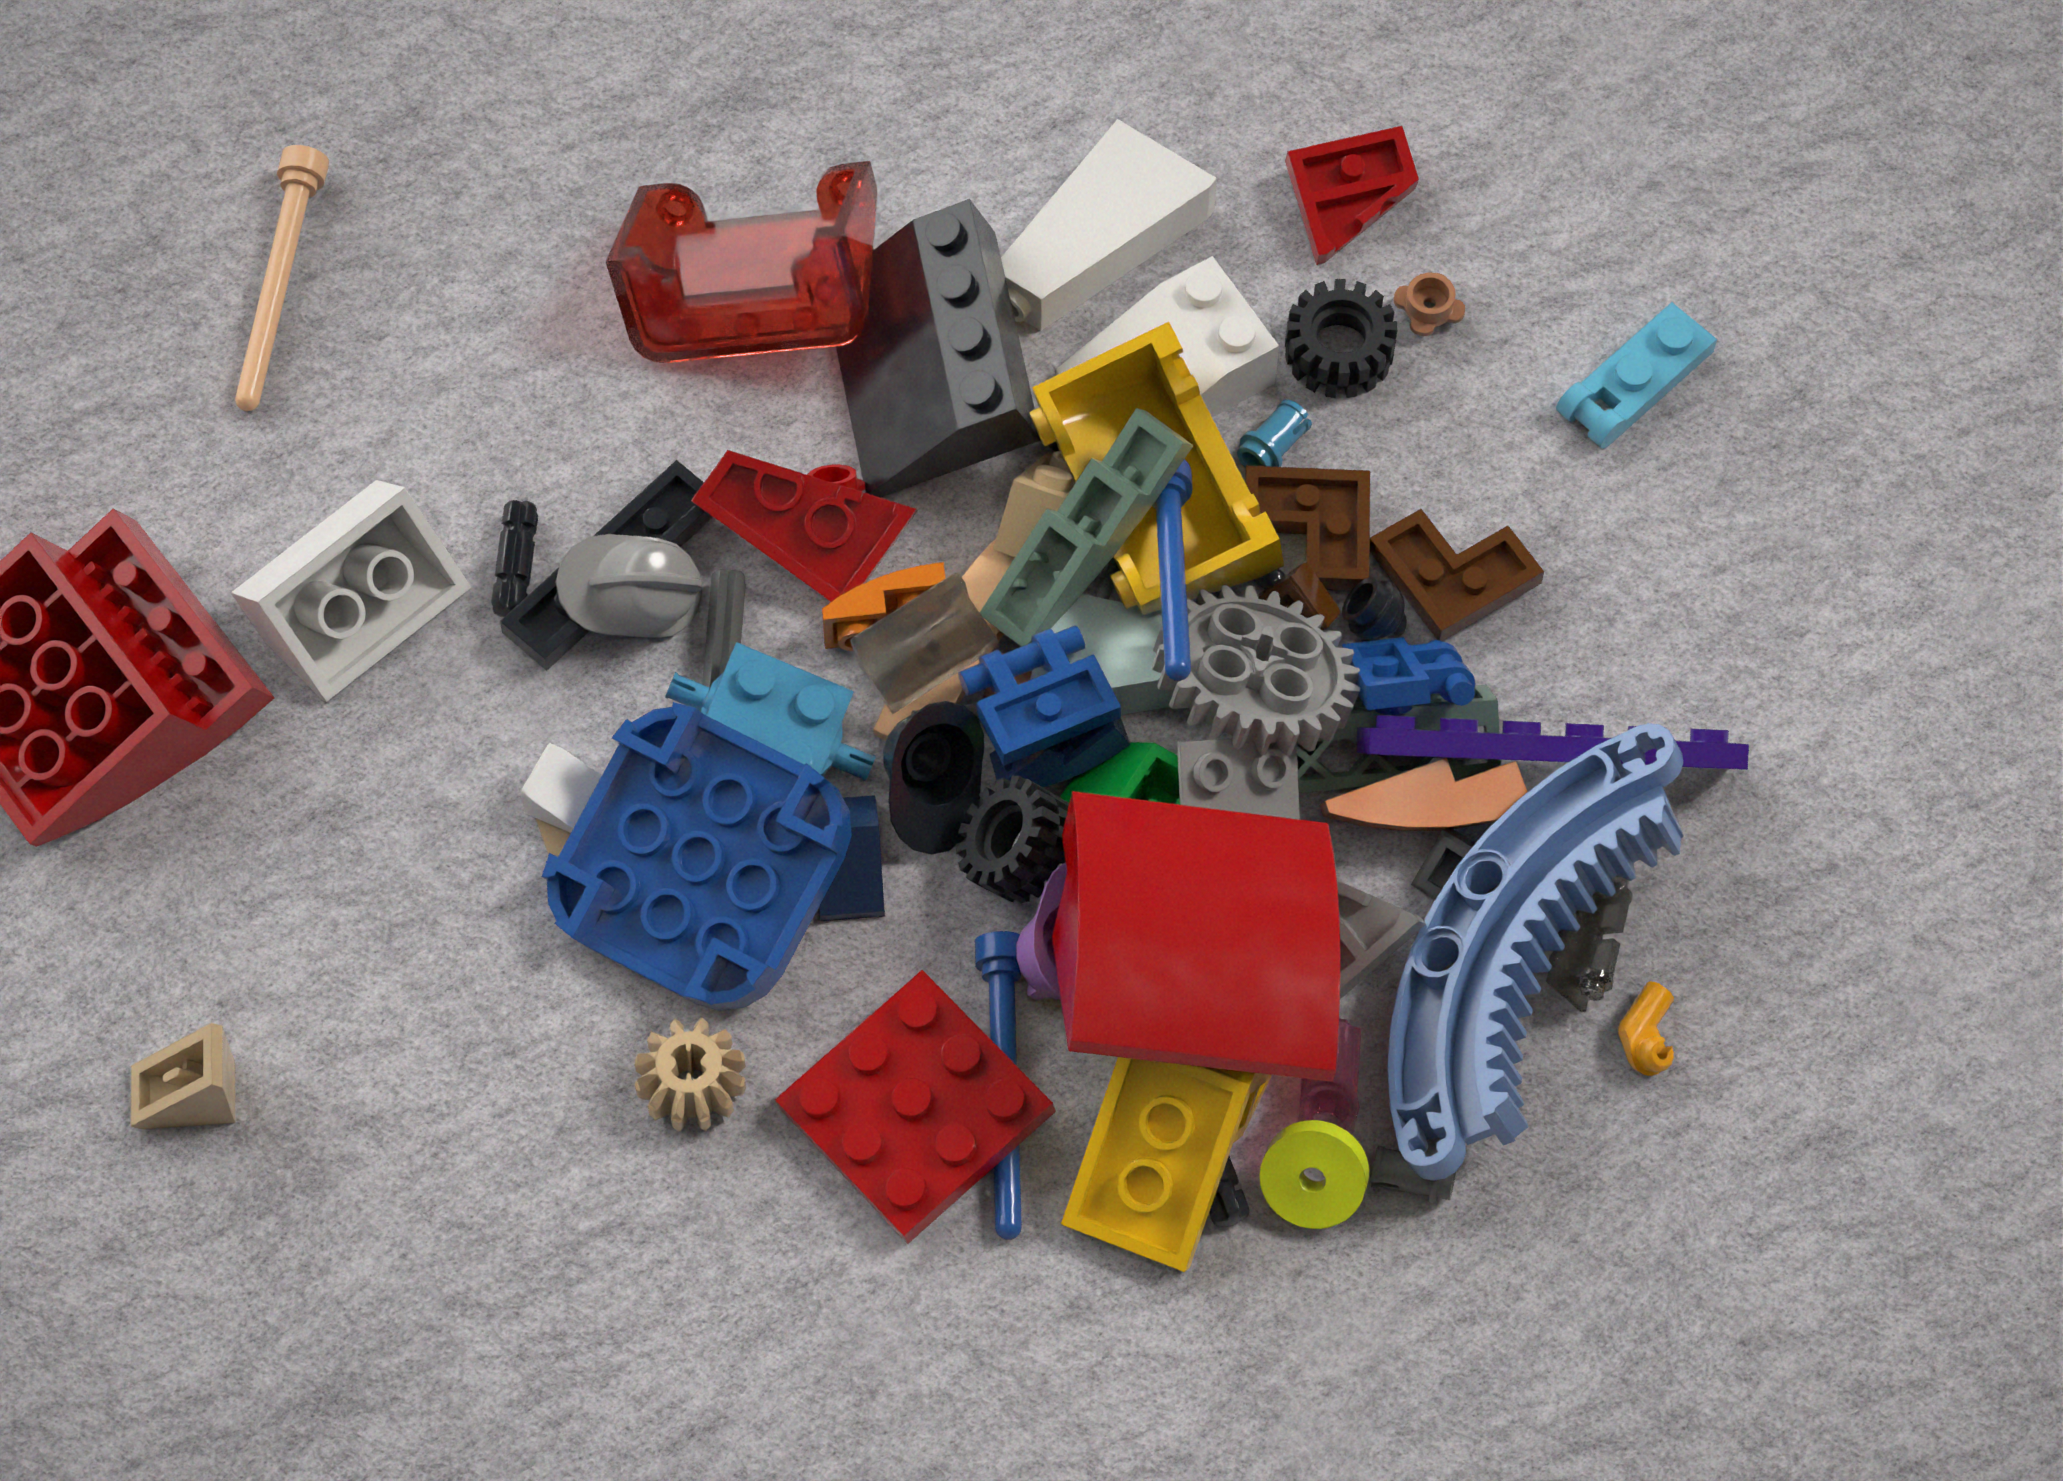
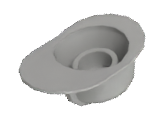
(629, 586)

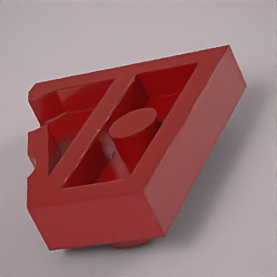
(1349, 185)

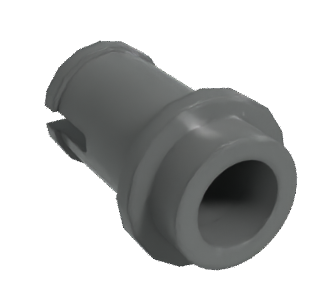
(1394, 1173)

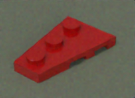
(803, 523)

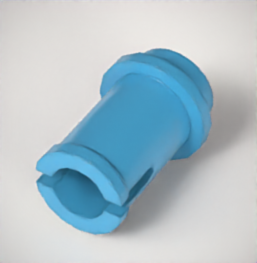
(1274, 436)

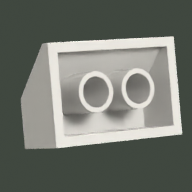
(352, 588)

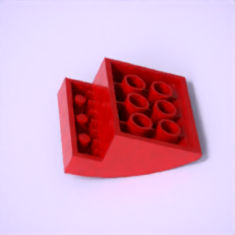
(106, 678)
(1199, 937)

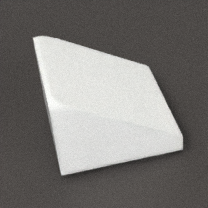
(558, 788)

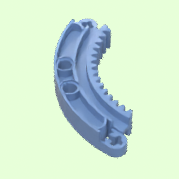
(1548, 857)

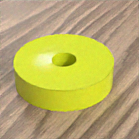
(1308, 1201)

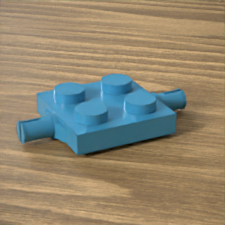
(778, 708)

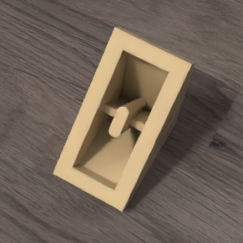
(185, 1083)

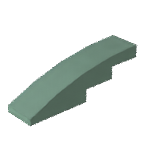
(1087, 530)

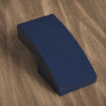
(1068, 757)

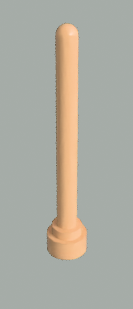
(301, 175)

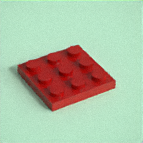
(915, 1106)

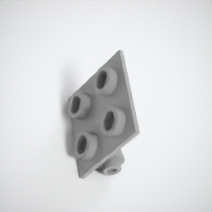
(1238, 780)

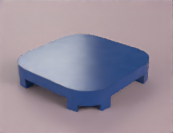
(699, 858)

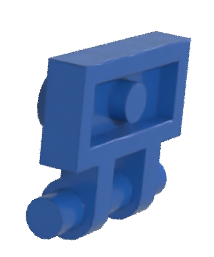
(1405, 675)
(1046, 708)

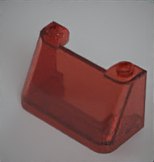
(746, 281)

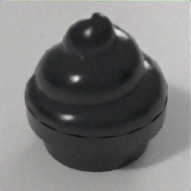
(1375, 610)

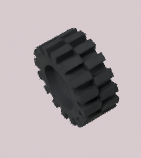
(1345, 309)
(988, 848)

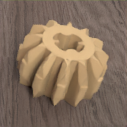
(690, 1052)

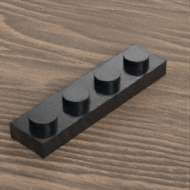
(660, 511)

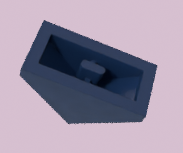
(859, 881)

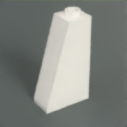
(1104, 222)

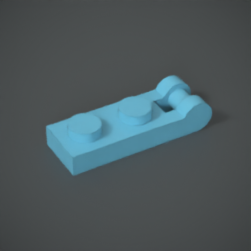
(1637, 375)

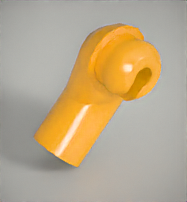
(1640, 1034)

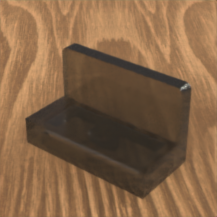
(923, 643)

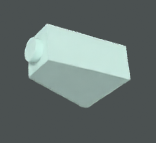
(1123, 648)

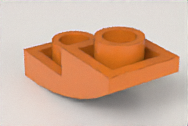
(875, 600)

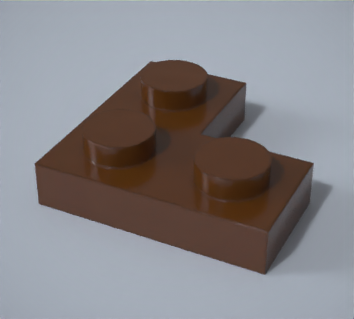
(1325, 506)
(1451, 587)

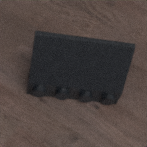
(939, 357)

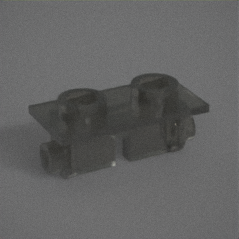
(1589, 961)

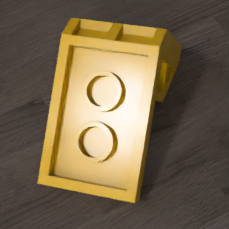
(1160, 1155)

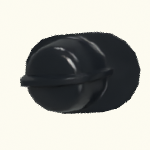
(934, 775)

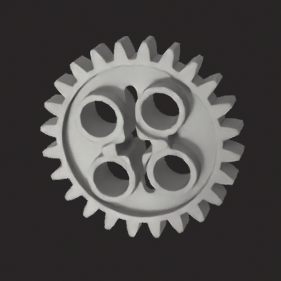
(1262, 672)

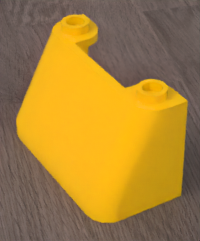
(1221, 522)

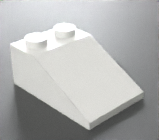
(1216, 327)

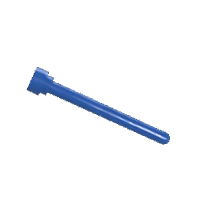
(1172, 572)
(999, 967)

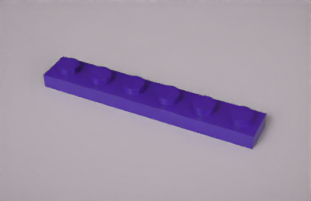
(1524, 742)

